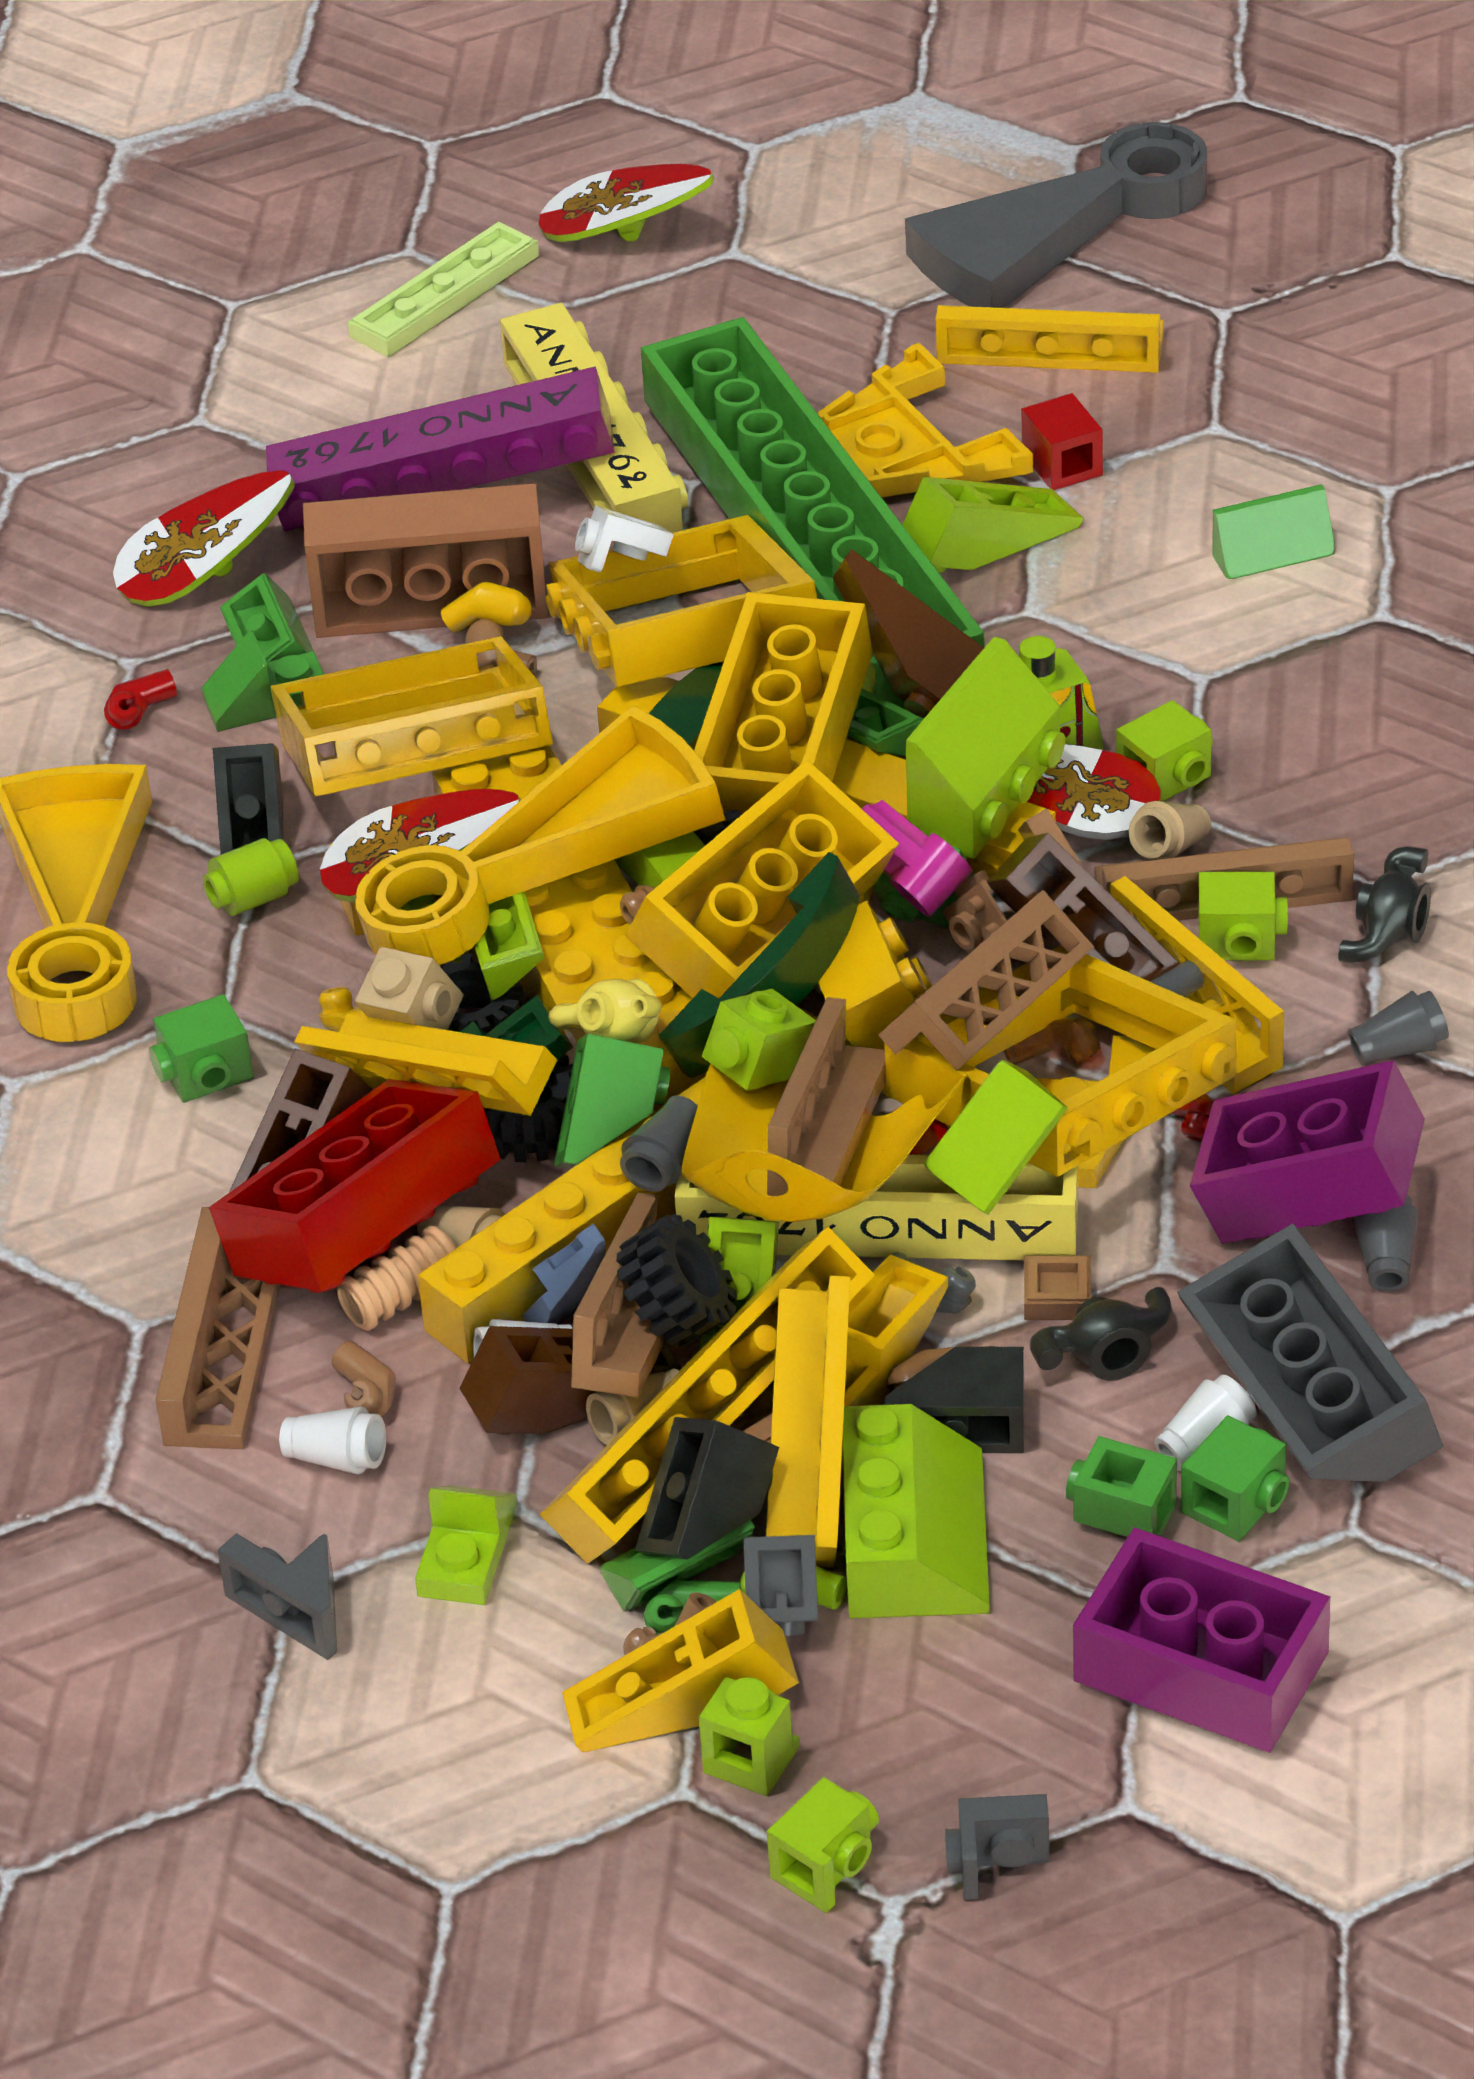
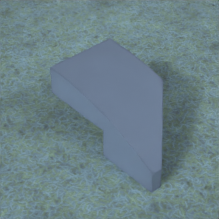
(567, 1277)

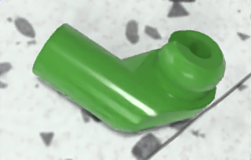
(667, 1605)

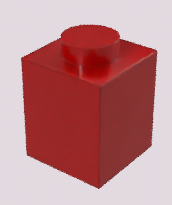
(1063, 441)

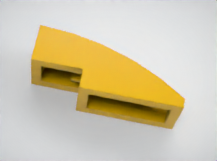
(887, 1325)

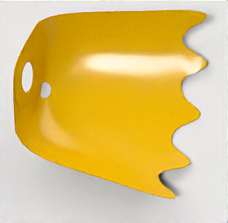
(731, 1155)

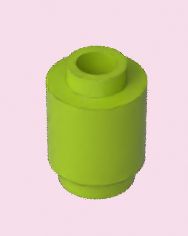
(250, 876)

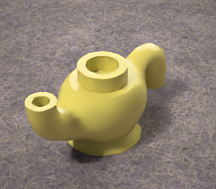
(612, 1010)

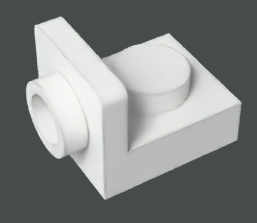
(631, 537)

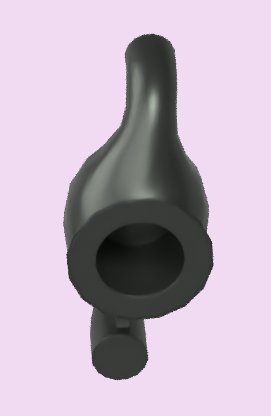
(1391, 906)
(1105, 1335)

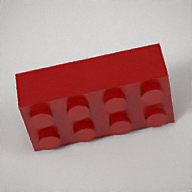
(355, 1185)

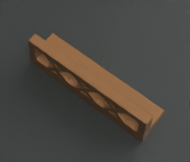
(1303, 873)
(976, 971)
(825, 1101)
(610, 1341)
(194, 1348)

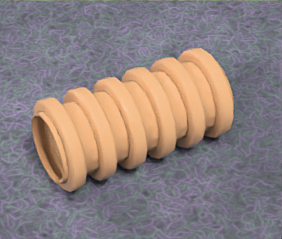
(391, 1280)

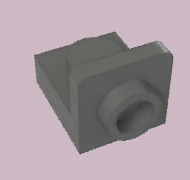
(783, 1579)
(997, 1832)

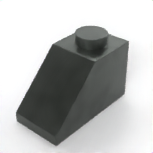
(248, 794)
(973, 1394)
(705, 1487)

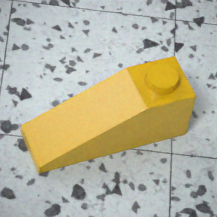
(677, 1673)

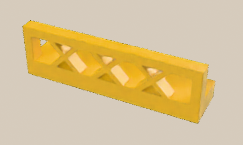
(1049, 338)
(1257, 1049)
(502, 1071)
(809, 1415)

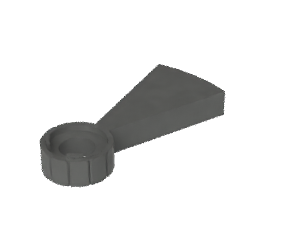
(1008, 241)

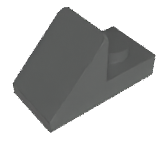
(290, 1596)

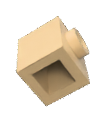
(408, 990)

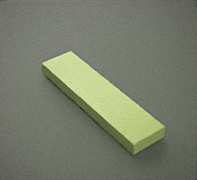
(443, 289)

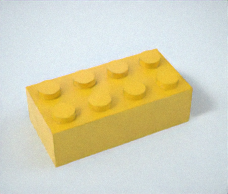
(783, 693)
(733, 892)

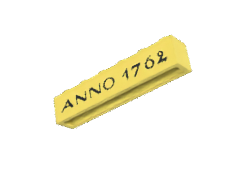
(637, 474)
(928, 1218)

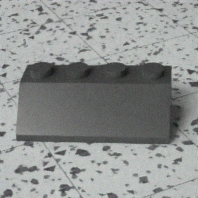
(1312, 1362)

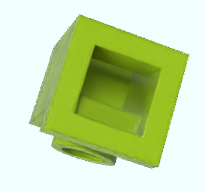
(752, 1715)
(821, 1842)

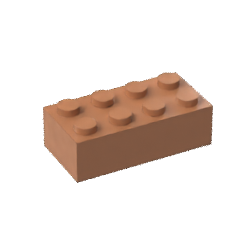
(410, 555)

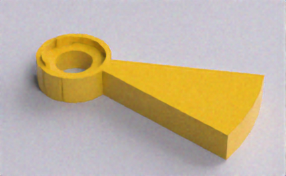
(607, 801)
(72, 845)

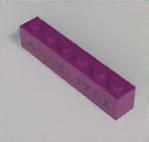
(449, 444)

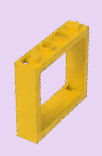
(679, 637)
(411, 716)
(1190, 1058)

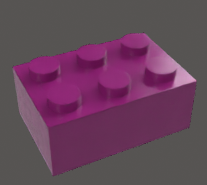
(1308, 1152)
(1201, 1639)

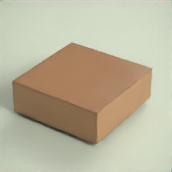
(1055, 1286)

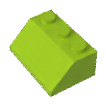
(981, 750)
(912, 1515)

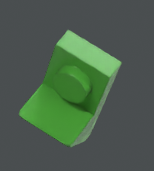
(241, 685)

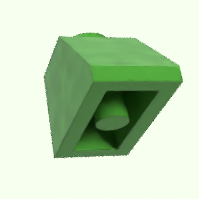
(607, 1094)

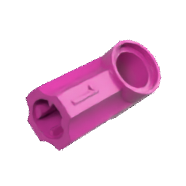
(922, 866)

